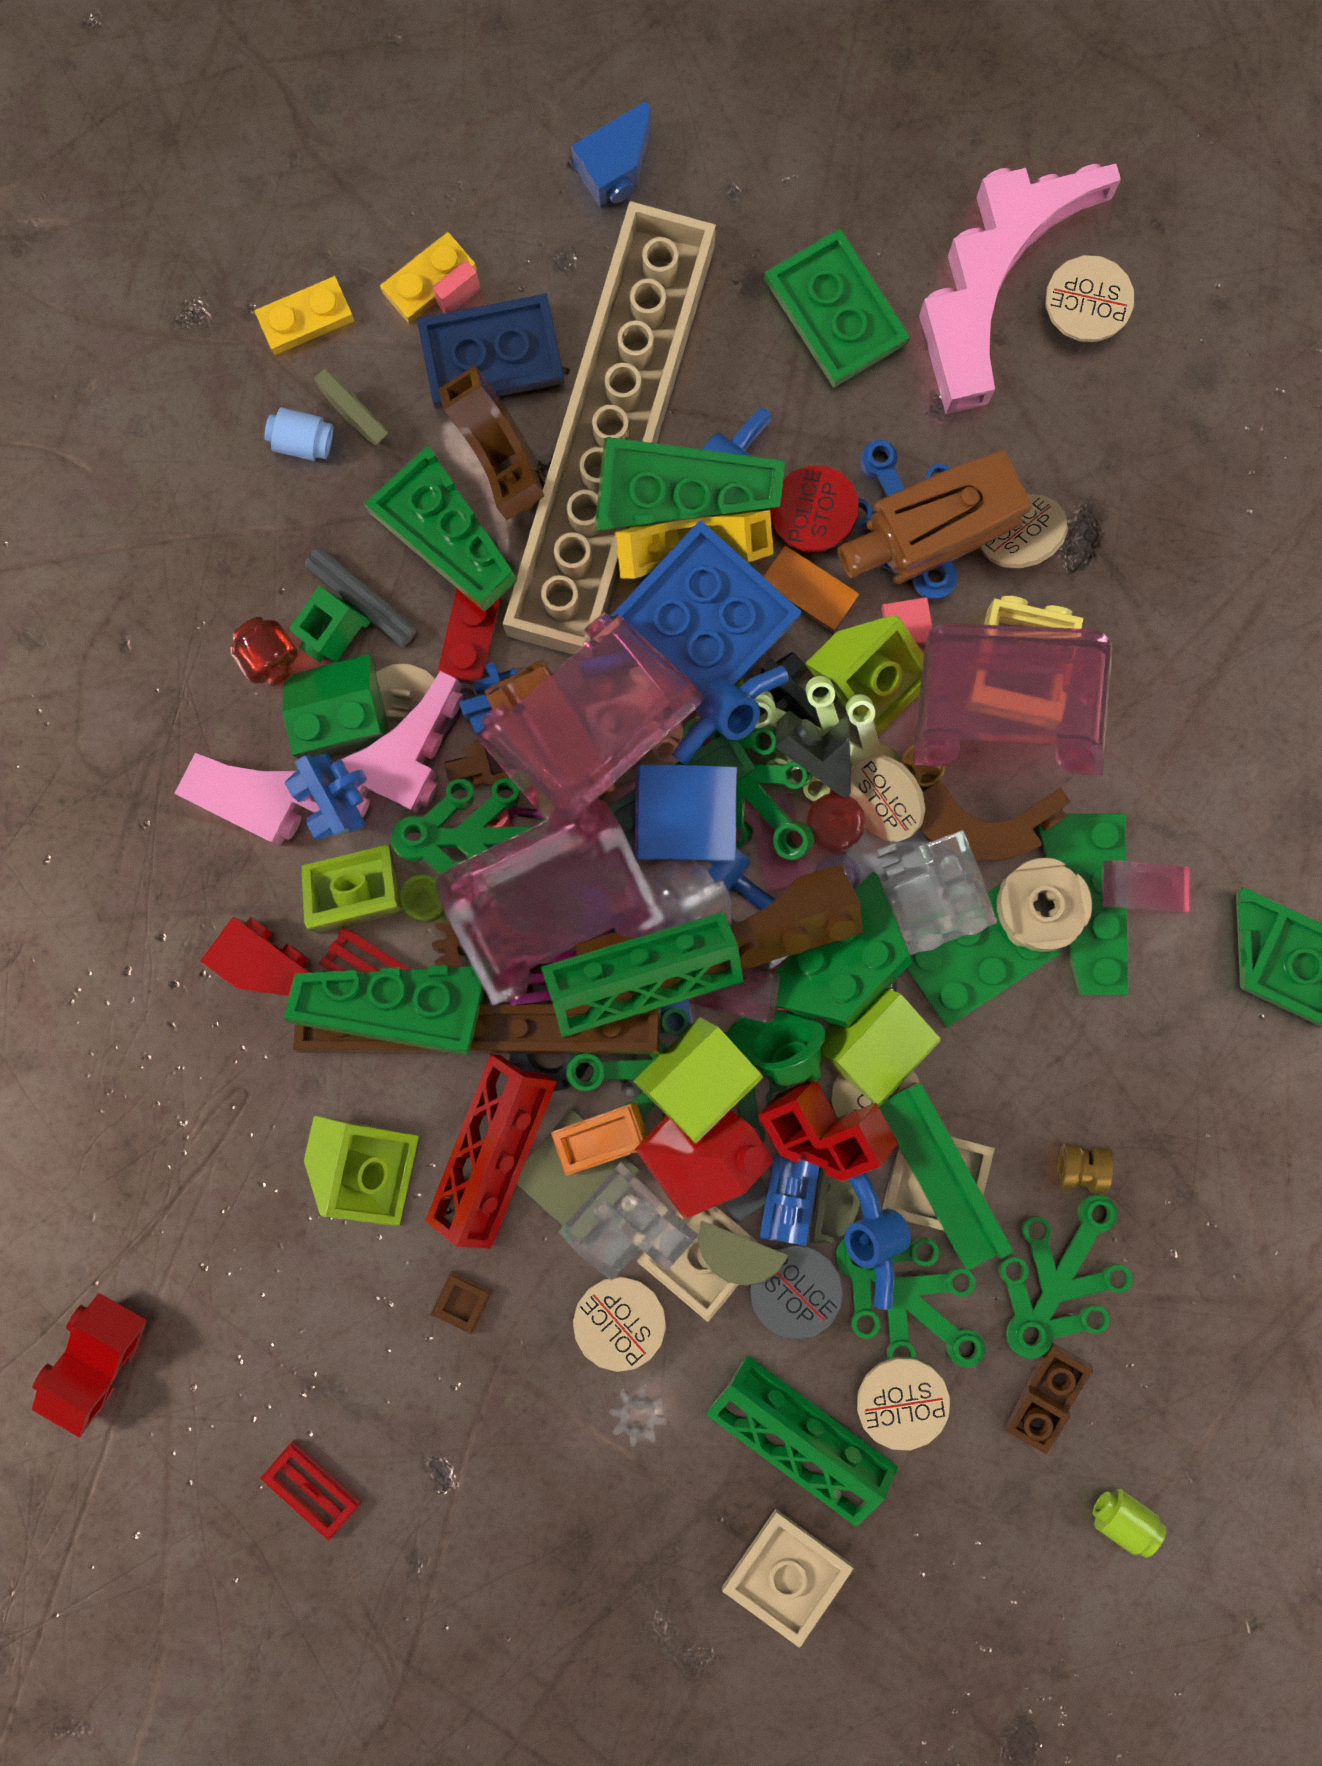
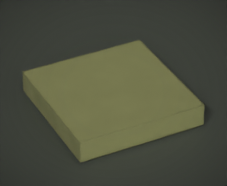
(550, 1188)

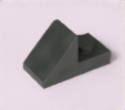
(822, 756)

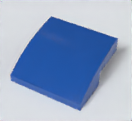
(685, 812)

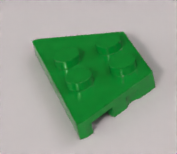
(1280, 955)
(849, 974)

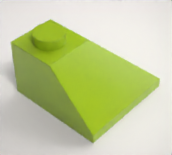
(872, 661)
(359, 1170)

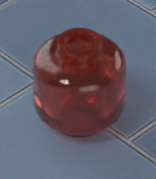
(263, 651)
(830, 839)

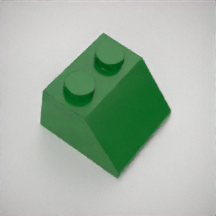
(334, 708)

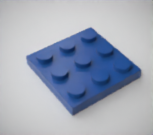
(708, 609)

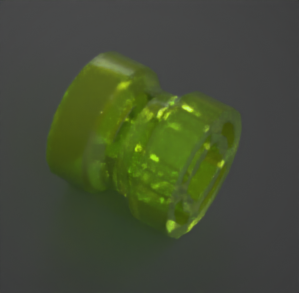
(428, 904)

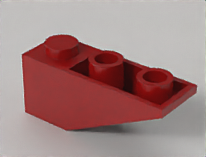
(252, 961)

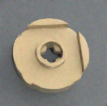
(1059, 884)

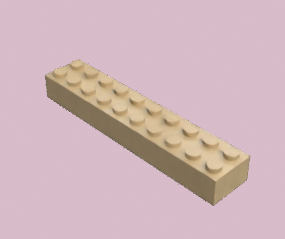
(617, 394)

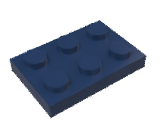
(506, 340)

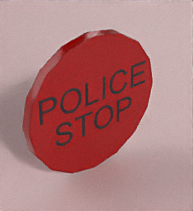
(815, 509)

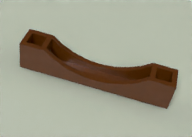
(808, 914)

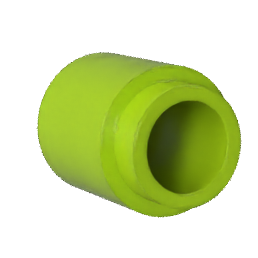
(1129, 1523)

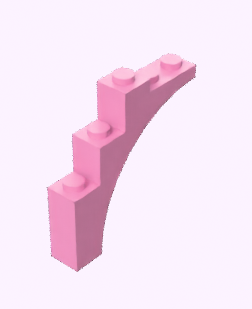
(1014, 217)
(391, 764)

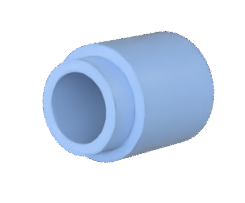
(299, 434)

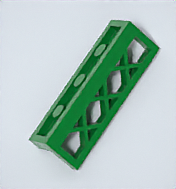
(642, 967)
(944, 1177)
(808, 1437)

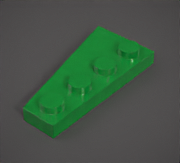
(439, 526)
(1101, 949)

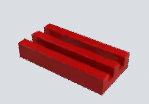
(336, 949)
(324, 1477)

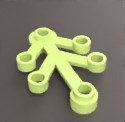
(828, 719)

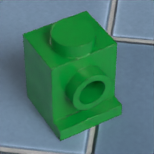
(327, 625)

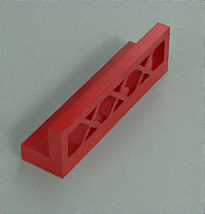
(495, 1159)

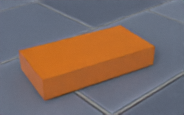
(811, 589)
(599, 1138)

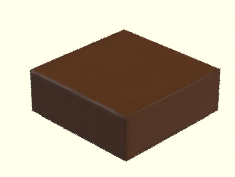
(461, 1302)

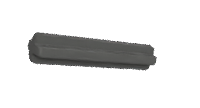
(361, 597)

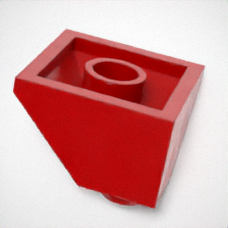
(705, 1172)

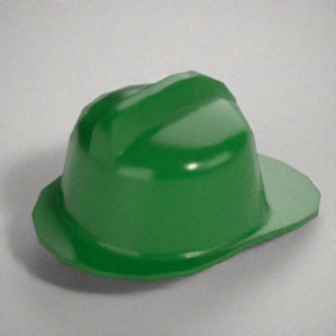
(783, 1048)

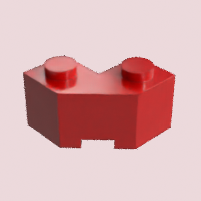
(809, 1130)
(81, 1380)

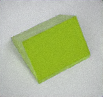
(350, 889)
(879, 1046)
(698, 1078)

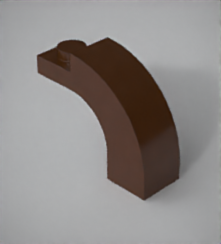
(495, 440)
(990, 839)

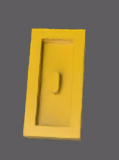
(412, 286)
(304, 315)

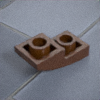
(1048, 1397)

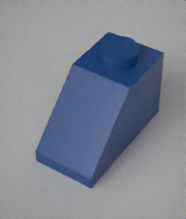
(614, 155)

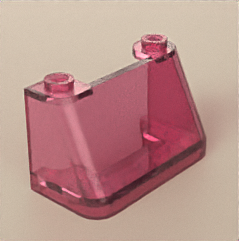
(1015, 689)
(589, 719)
(545, 896)

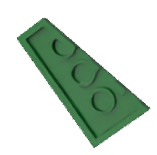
(671, 483)
(407, 1007)

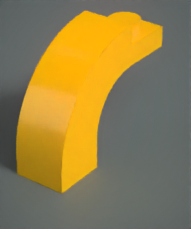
(646, 545)

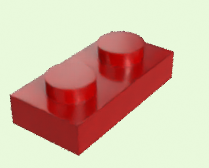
(468, 639)

